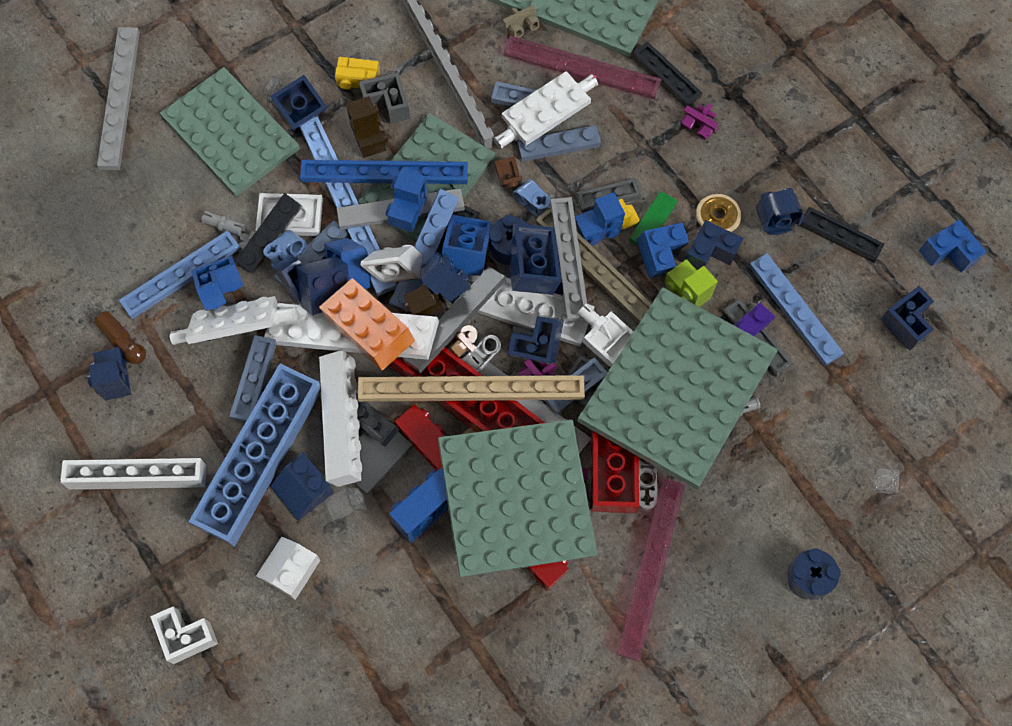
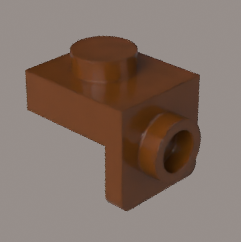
(507, 172)

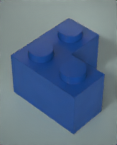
(409, 199)
(602, 221)
(954, 243)
(657, 248)
(352, 254)
(216, 279)

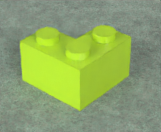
(691, 284)

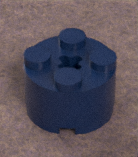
(779, 211)
(501, 238)
(825, 570)

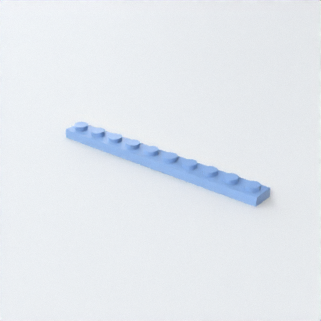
(342, 194)

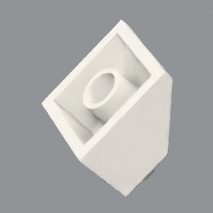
(394, 264)
(288, 567)

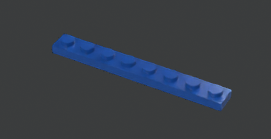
(381, 171)

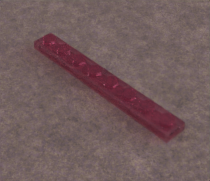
(582, 67)
(650, 570)

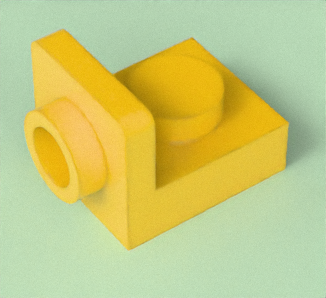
(631, 217)

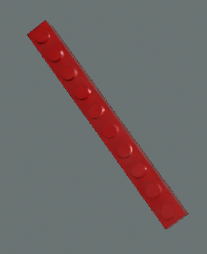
(424, 436)

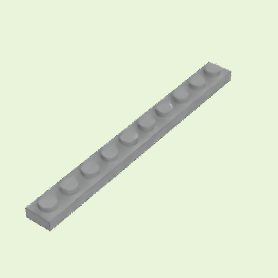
(450, 72)

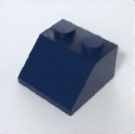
(298, 102)
(301, 486)

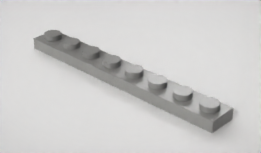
(118, 99)

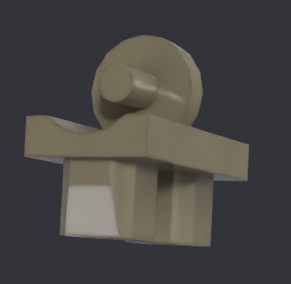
(519, 21)

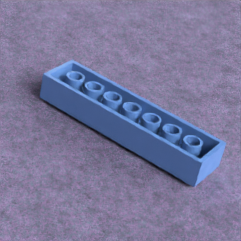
(256, 455)

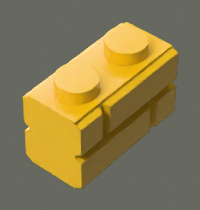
(352, 71)

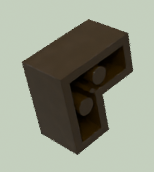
(365, 126)
(425, 302)

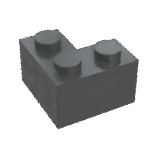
(388, 93)

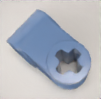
(532, 198)
(285, 245)

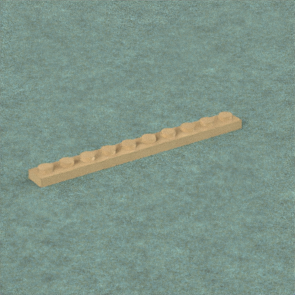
(471, 388)

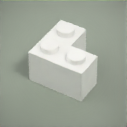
(180, 640)

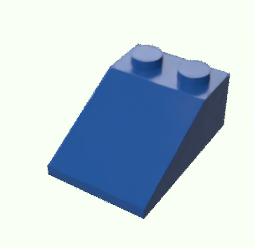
(467, 243)

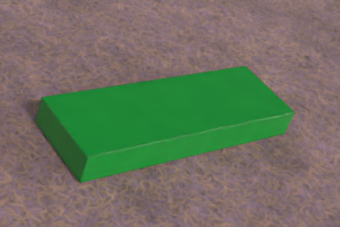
(655, 215)

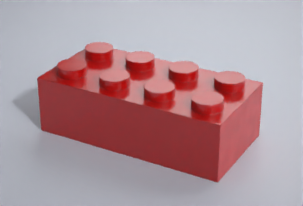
(613, 477)

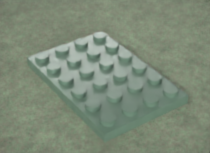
(230, 131)
(440, 143)

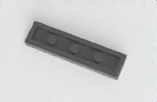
(781, 361)

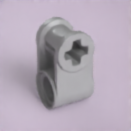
(481, 356)

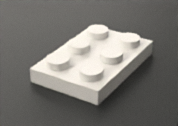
(307, 220)

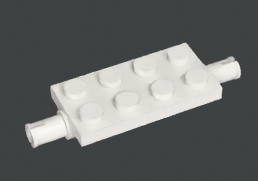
(545, 109)
(233, 320)
(607, 334)

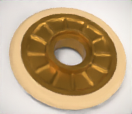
(720, 202)

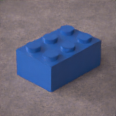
(421, 507)

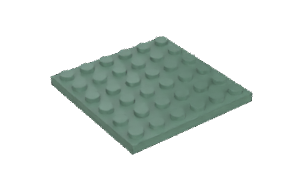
(516, 498)

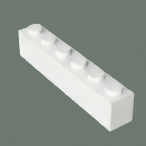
(340, 419)
(133, 473)

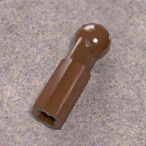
(118, 335)

